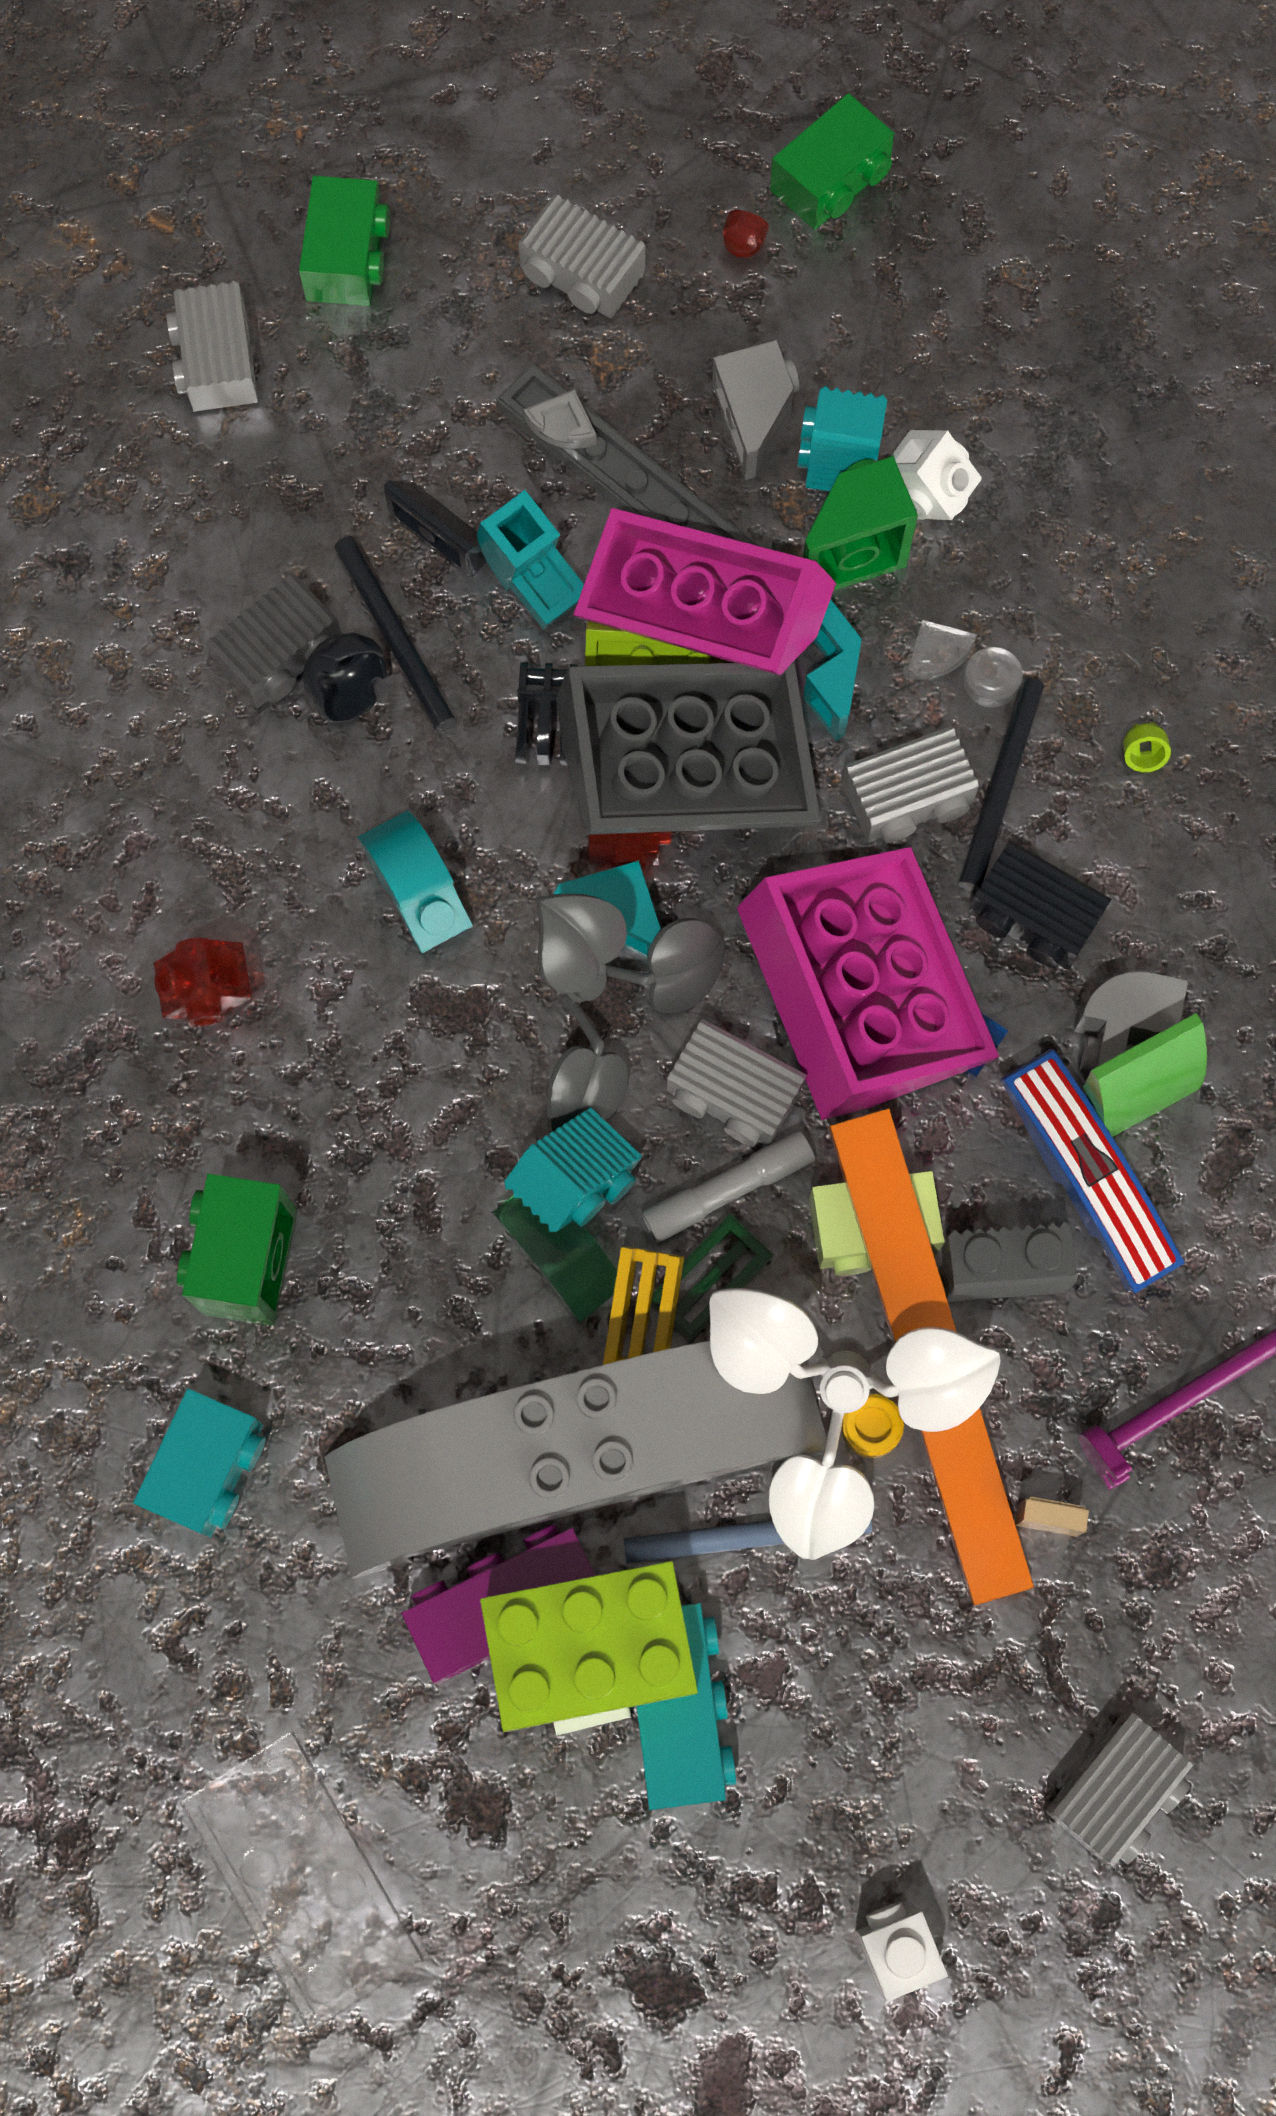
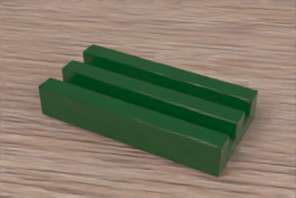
(746, 1241)

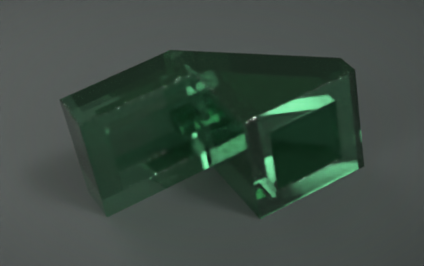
(566, 1258)

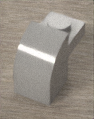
(1128, 1012)

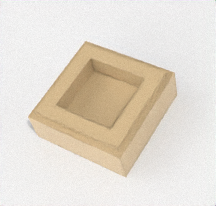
(1052, 1516)

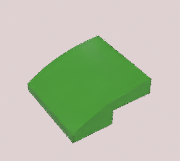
(1149, 1076)

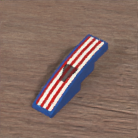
(1092, 1171)

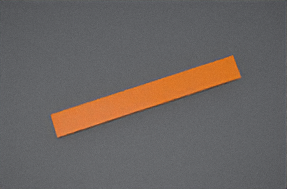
(914, 1299)

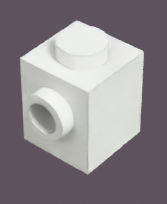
(900, 1950)

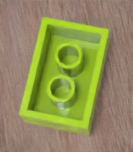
(588, 1646)

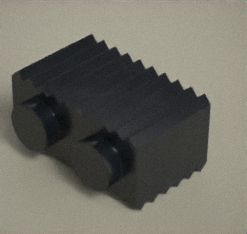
(1038, 906)

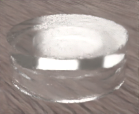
(992, 677)

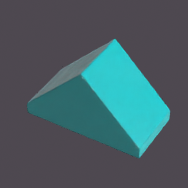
(628, 892)

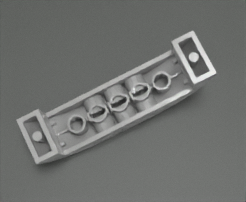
(558, 1452)

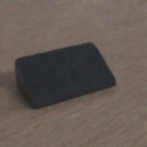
(435, 525)

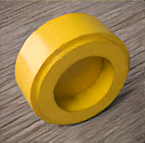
(873, 1428)

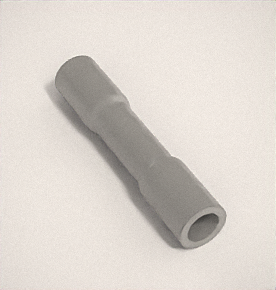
(761, 1169)

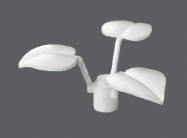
(932, 1370)

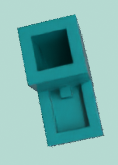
(523, 557)
(415, 880)

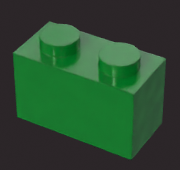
(832, 162)
(342, 241)

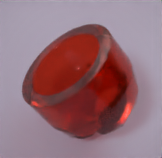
(744, 233)

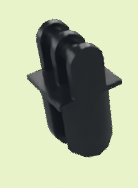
(538, 706)

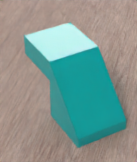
(831, 685)

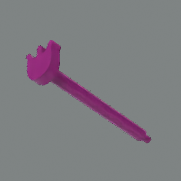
(1104, 1448)

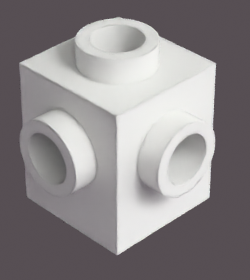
(936, 473)

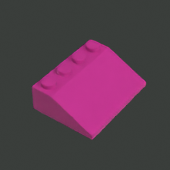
(865, 980)

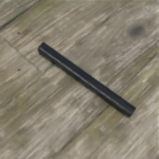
(394, 634)
(1001, 785)

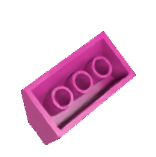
(704, 592)

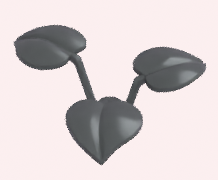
(573, 956)

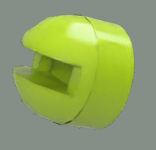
(1146, 760)

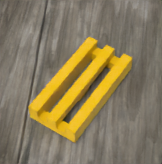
(622, 1298)

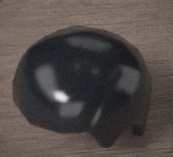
(342, 676)

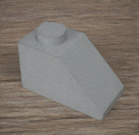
(755, 400)

